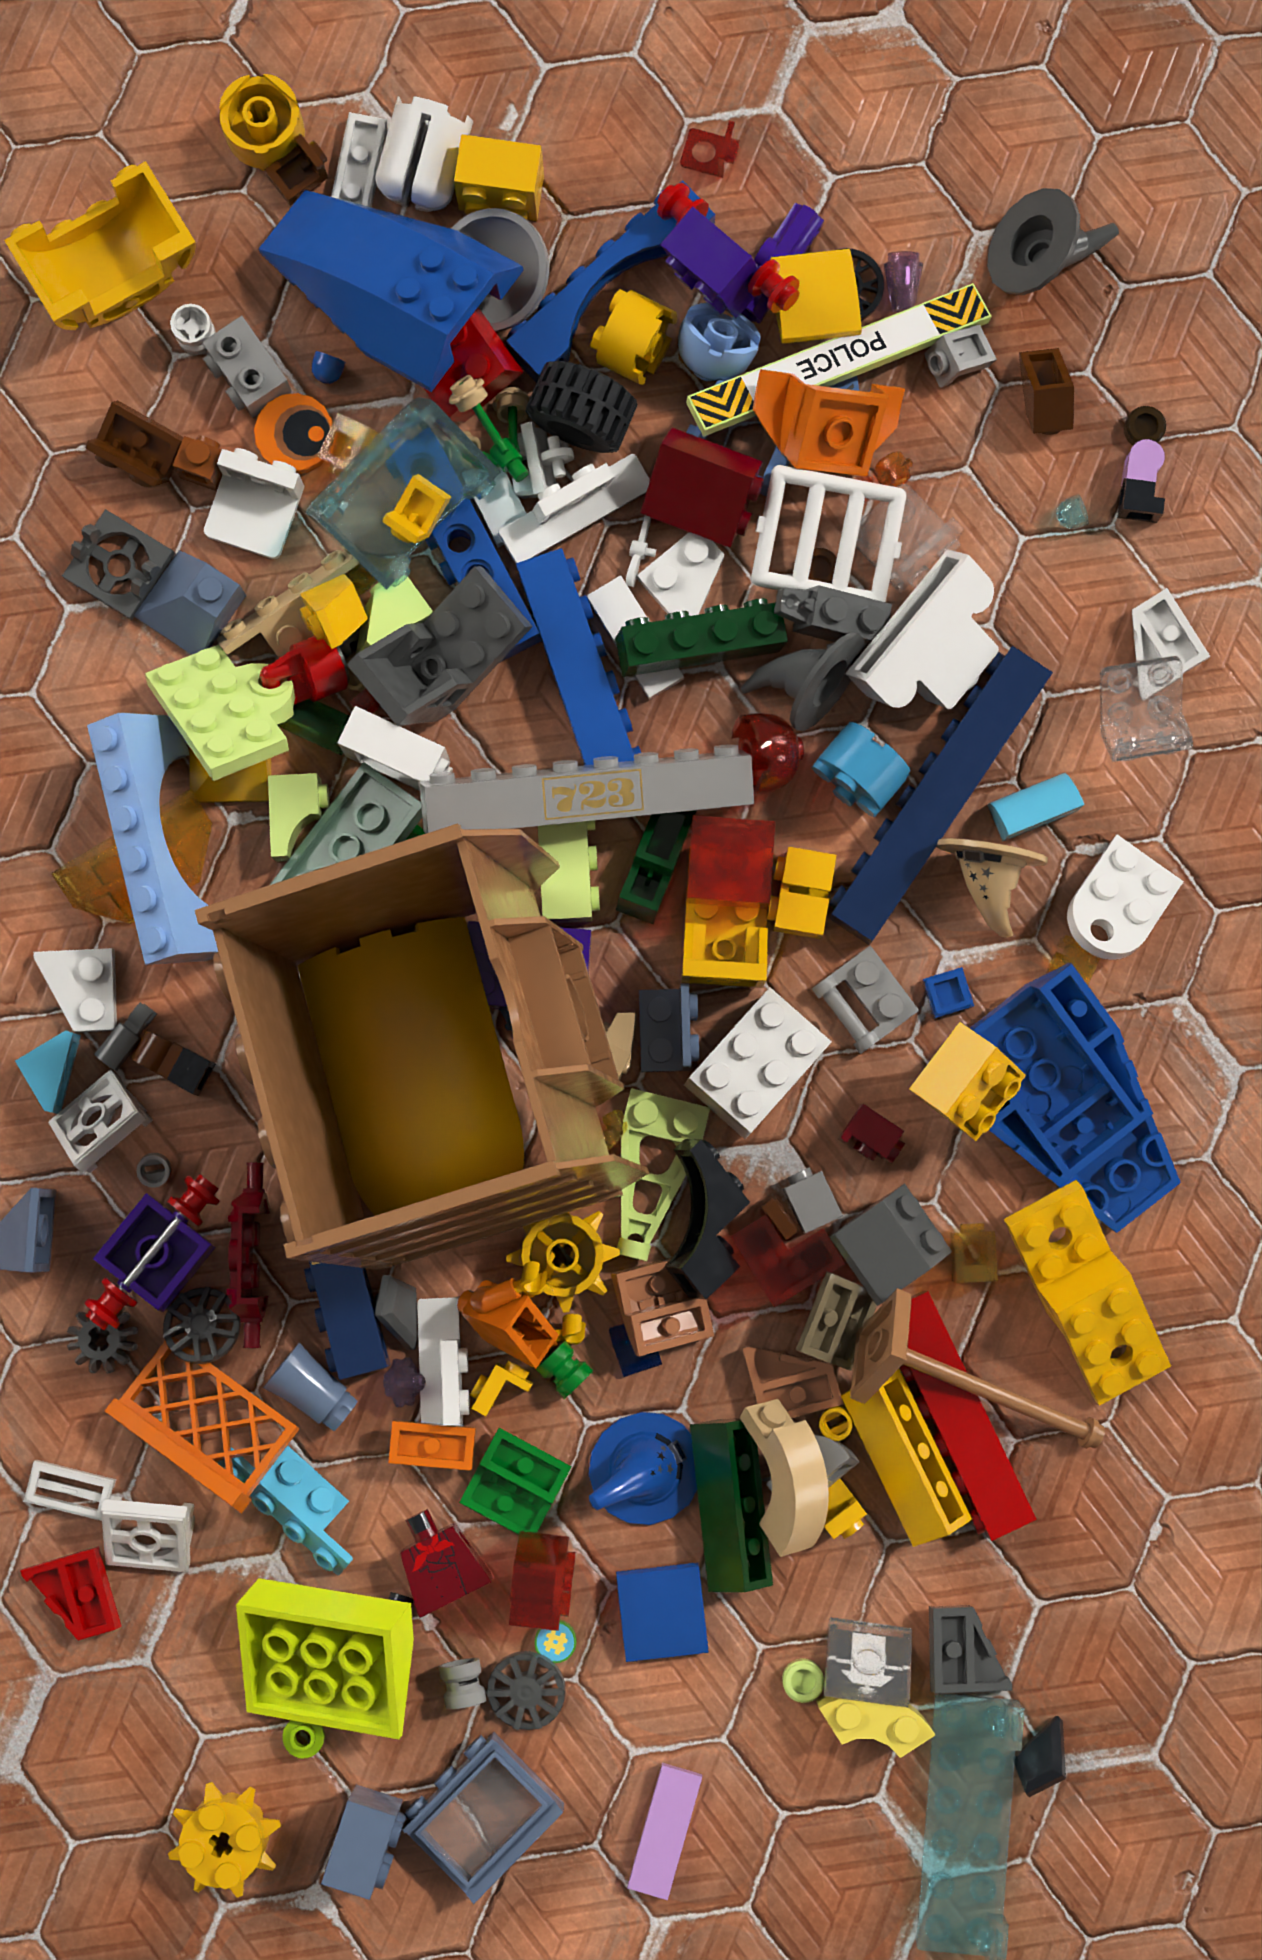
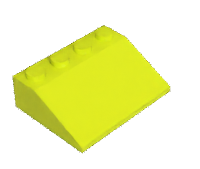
(325, 1657)

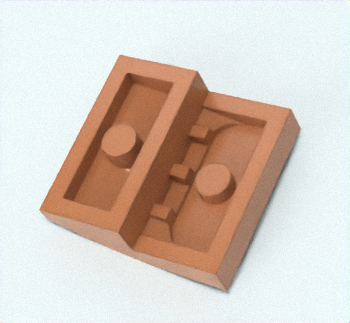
(658, 1309)

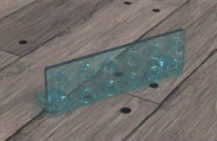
(968, 1825)

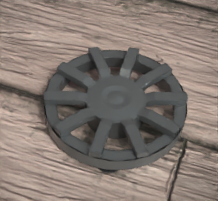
(526, 1690)

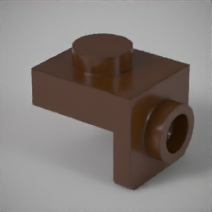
(298, 170)

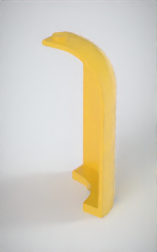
(413, 1064)

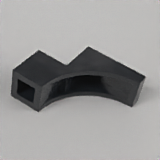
(716, 1199)

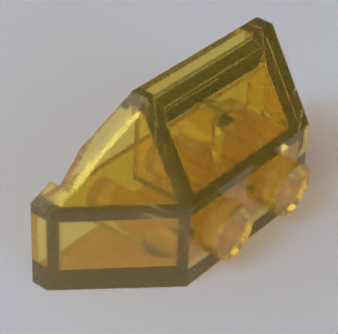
(96, 878)

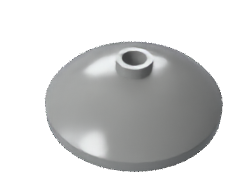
(520, 242)

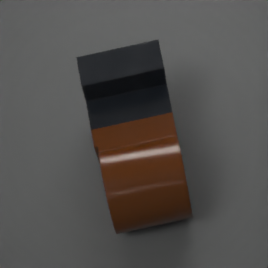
(173, 1062)

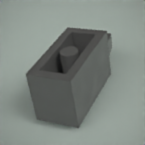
(831, 613)

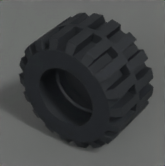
(581, 406)

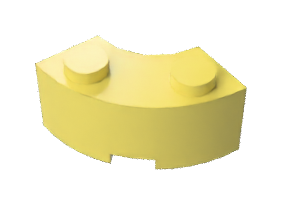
(892, 1725)

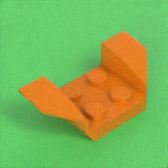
(825, 425)

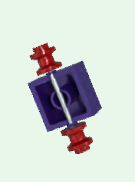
(715, 263)
(153, 1253)

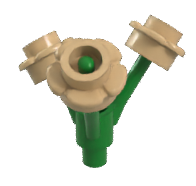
(510, 409)

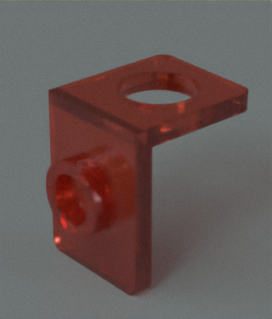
(725, 151)

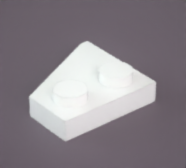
(683, 574)
(1165, 632)
(82, 986)

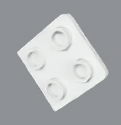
(254, 503)

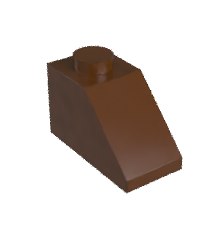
(1047, 391)

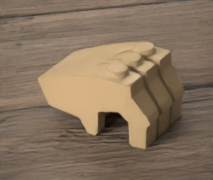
(620, 1038)

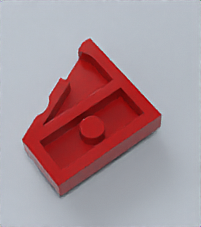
(78, 1592)

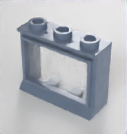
(482, 1815)

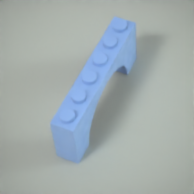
(131, 763)

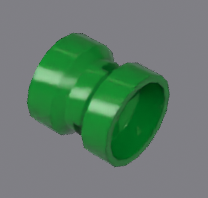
(565, 1370)

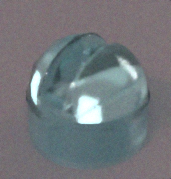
(1072, 513)

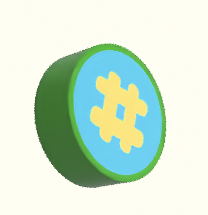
(556, 1644)

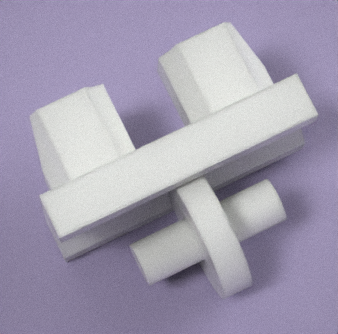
(544, 460)

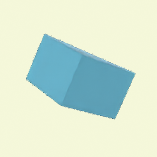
(50, 1068)

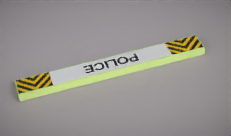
(844, 356)

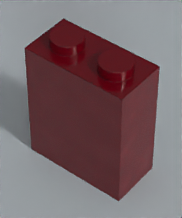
(702, 487)

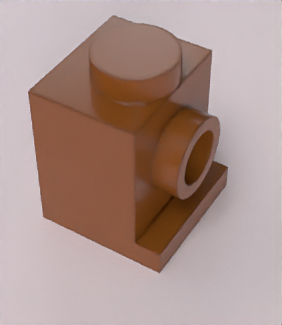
(198, 462)

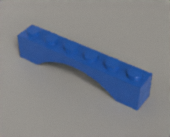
(552, 329)

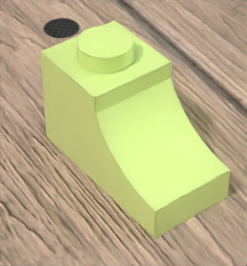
(293, 804)

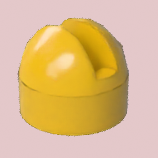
(840, 1430)

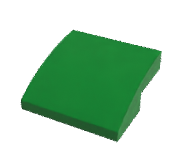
(515, 1483)

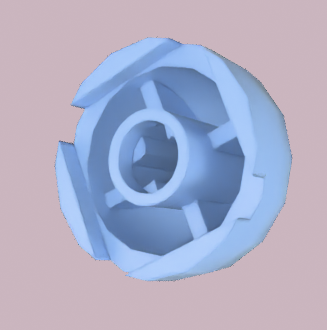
(716, 343)

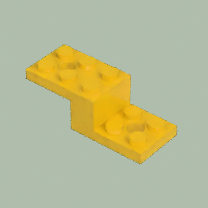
(1087, 1292)

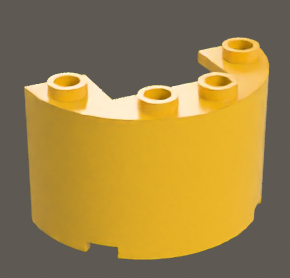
(109, 256)

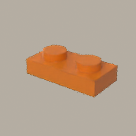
(432, 1445)

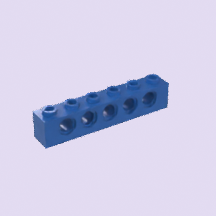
(465, 523)

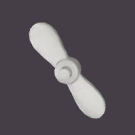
(639, 551)

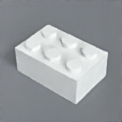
(757, 1063)

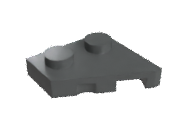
(961, 1653)

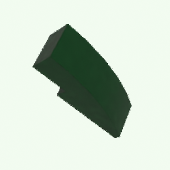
(654, 864)

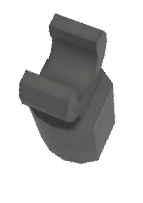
(125, 1037)

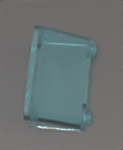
(412, 443)

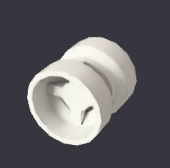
(191, 320)

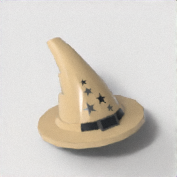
(990, 875)

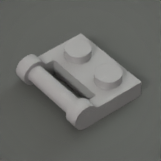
(875, 990)

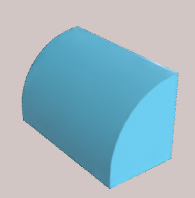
(1035, 806)

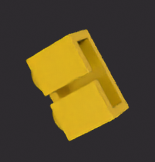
(803, 892)

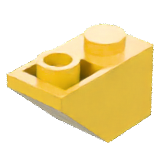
(333, 610)

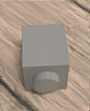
(811, 1200)

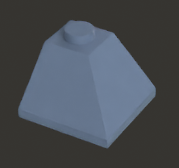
(190, 603)
(28, 1232)

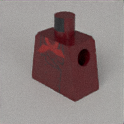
(440, 1564)

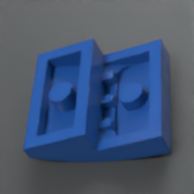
(662, 1612)

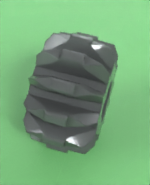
(103, 1354)

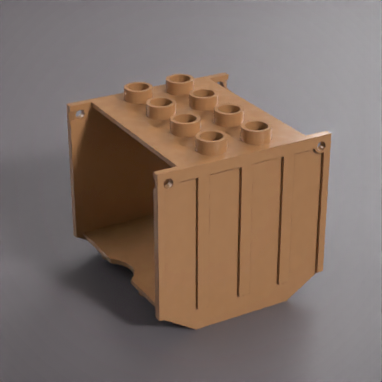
(550, 1011)

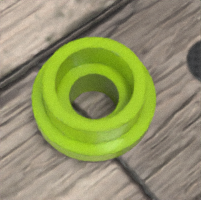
(299, 1750)

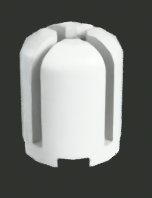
(421, 154)

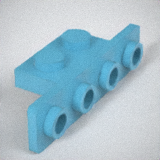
(300, 1503)

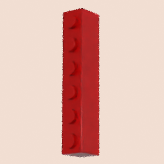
(964, 1430)

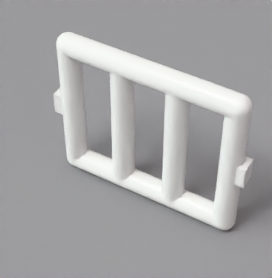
(817, 484)

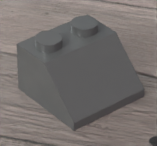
(890, 1244)

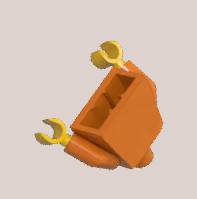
(513, 1321)

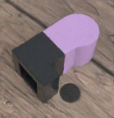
(1139, 483)

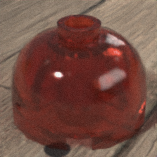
(773, 749)

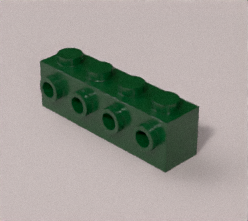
(700, 638)
(727, 1503)

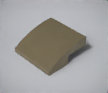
(834, 1321)

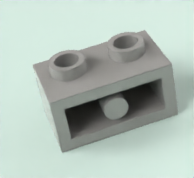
(245, 366)

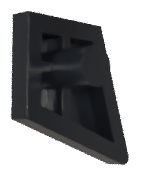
(1042, 1759)

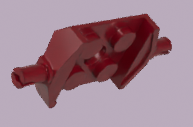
(243, 1272)

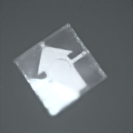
(868, 1662)

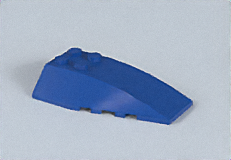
(388, 279)
(1080, 1098)

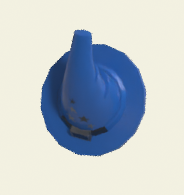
(643, 1469)

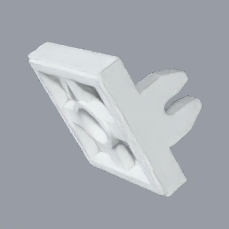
(71, 1122)
(141, 1555)

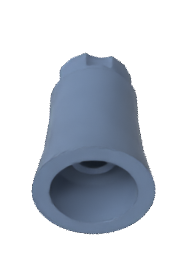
(311, 1389)

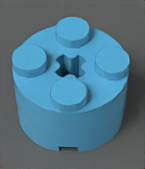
(861, 769)

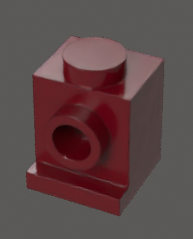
(873, 1135)

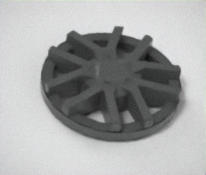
(200, 1325)

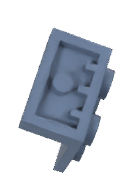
(666, 1029)

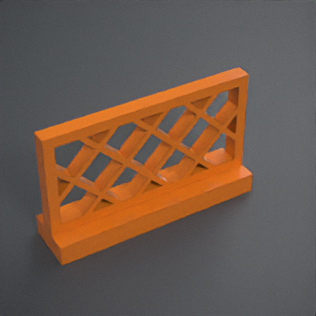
(190, 1457)

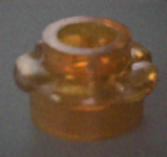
(893, 469)

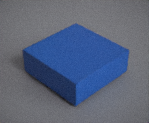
(948, 992)

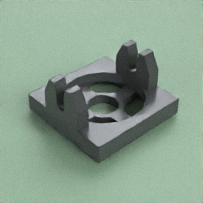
(142, 583)

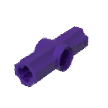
(791, 238)

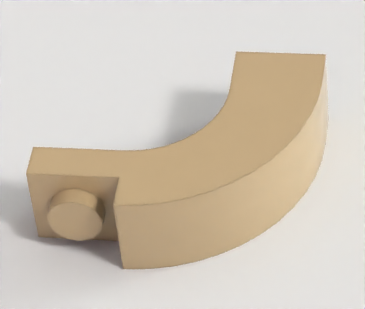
(797, 1476)

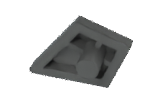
(398, 1310)

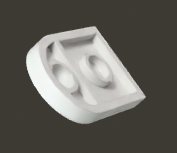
(1124, 897)

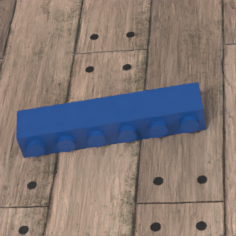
(576, 657)

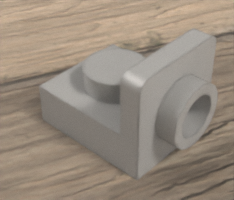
(959, 354)

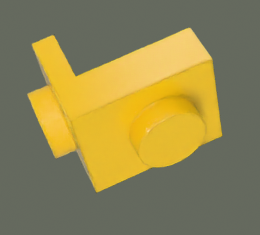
(417, 510)
(487, 1389)
(843, 1512)

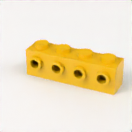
(900, 1461)

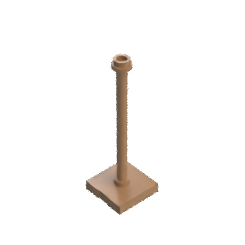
(883, 1349)

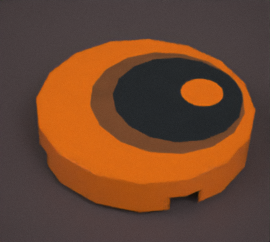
(292, 431)

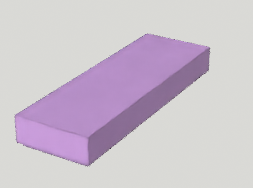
(664, 1831)

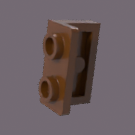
(136, 445)

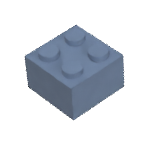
(361, 1845)

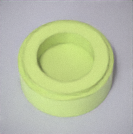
(803, 1680)

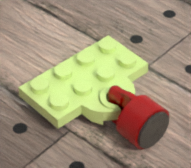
(234, 711)

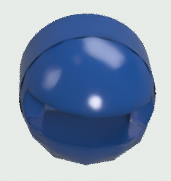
(327, 367)

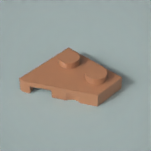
(796, 1381)

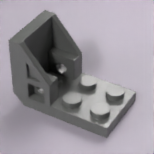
(436, 664)

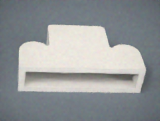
(931, 639)

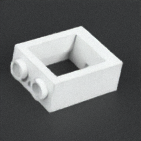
(392, 749)

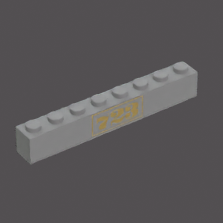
(588, 791)

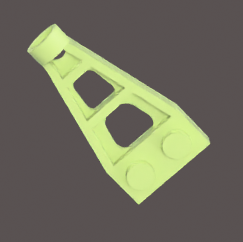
(665, 1119)

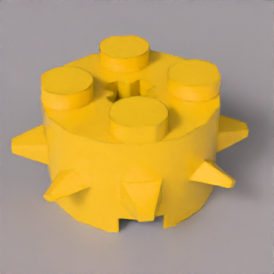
(587, 1255)
(248, 1832)

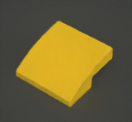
(826, 300)

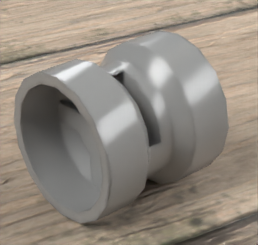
(462, 1683)

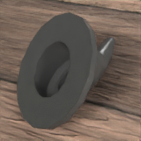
(1040, 240)
(810, 677)

